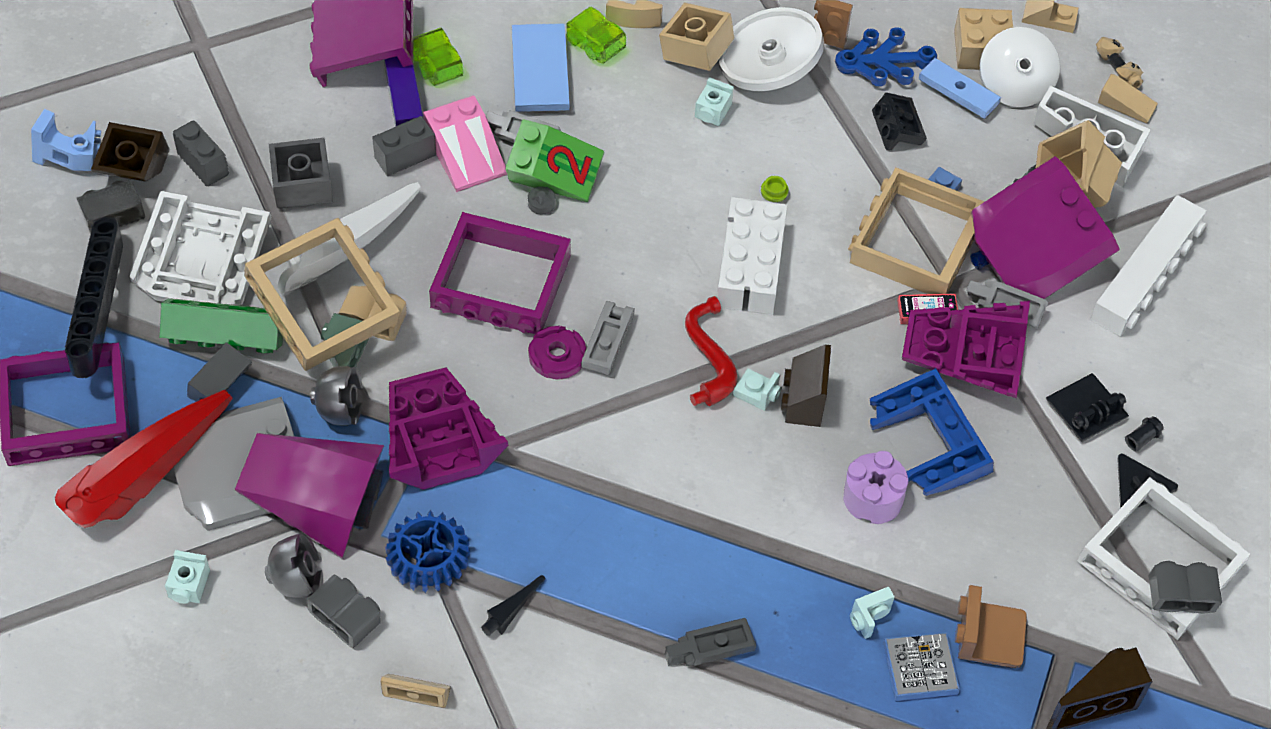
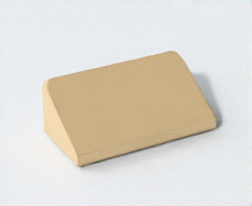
(415, 690)

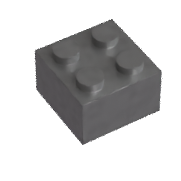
(300, 172)

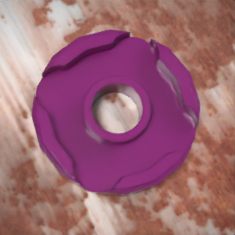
(556, 366)

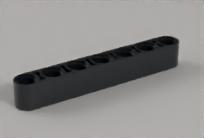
(94, 298)

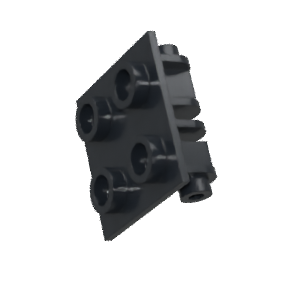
(1088, 406)

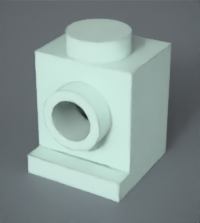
(714, 102)
(196, 572)

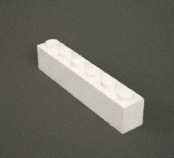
(1148, 265)

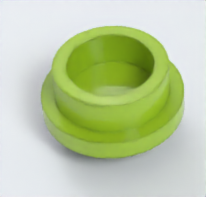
(774, 189)

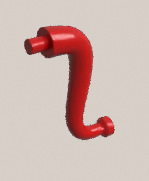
(726, 380)

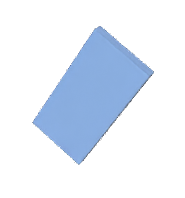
(540, 67)

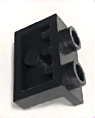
(898, 121)

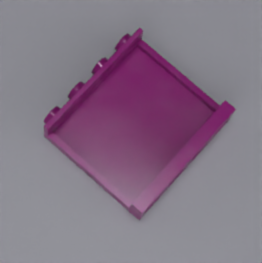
(359, 33)

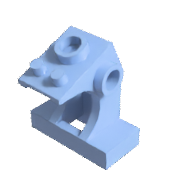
(61, 149)

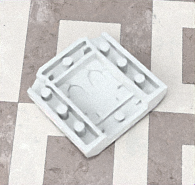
(198, 251)

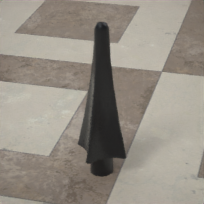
(502, 614)

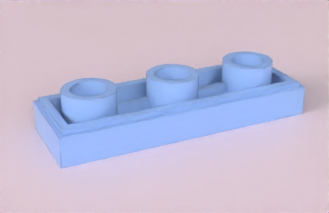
(959, 88)

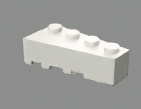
(1123, 137)

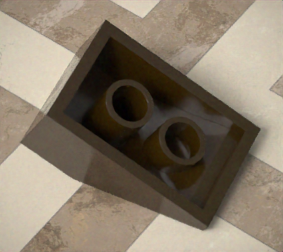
(1105, 691)

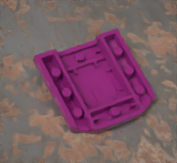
(1042, 231)

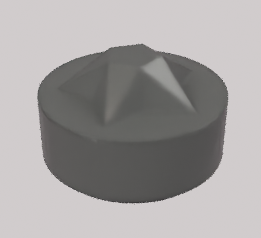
(541, 200)

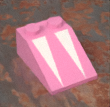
(465, 143)

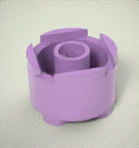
(875, 487)

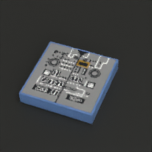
(921, 666)

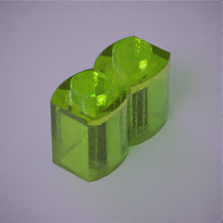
(596, 35)
(437, 57)

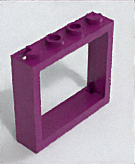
(511, 238)
(68, 442)

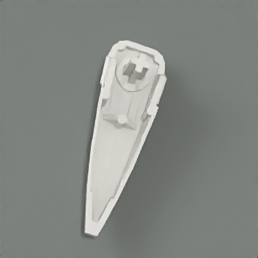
(365, 226)

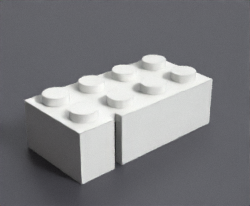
(752, 255)

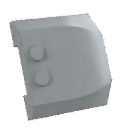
(216, 460)

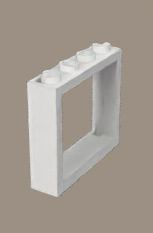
(1135, 588)

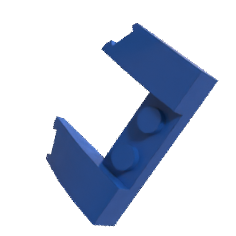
(930, 395)

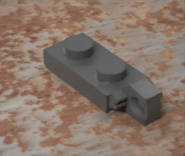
(711, 643)

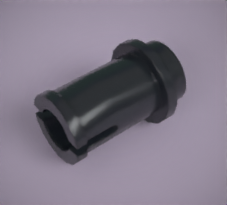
(1149, 429)

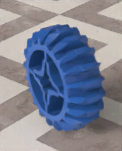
(434, 566)

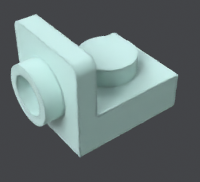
(758, 389)
(871, 606)

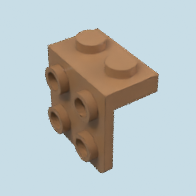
(834, 21)
(990, 631)

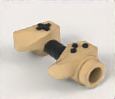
(1129, 72)

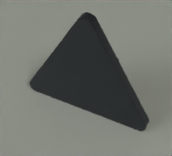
(1134, 474)

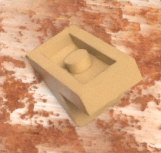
(1050, 15)

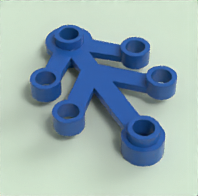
(855, 61)

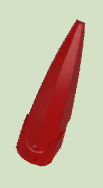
(137, 465)

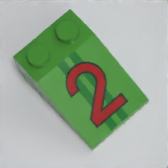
(553, 161)

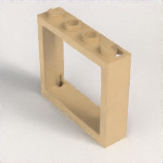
(930, 194)
(281, 316)

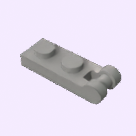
(607, 338)

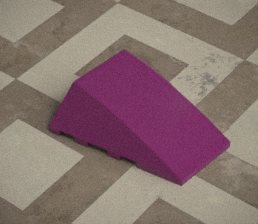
(971, 344)
(438, 431)
(310, 483)

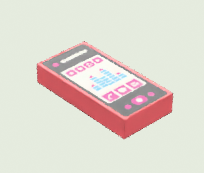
(924, 301)

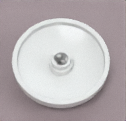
(772, 49)

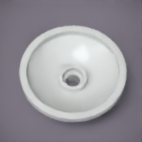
(1002, 70)

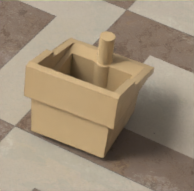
(1086, 158)

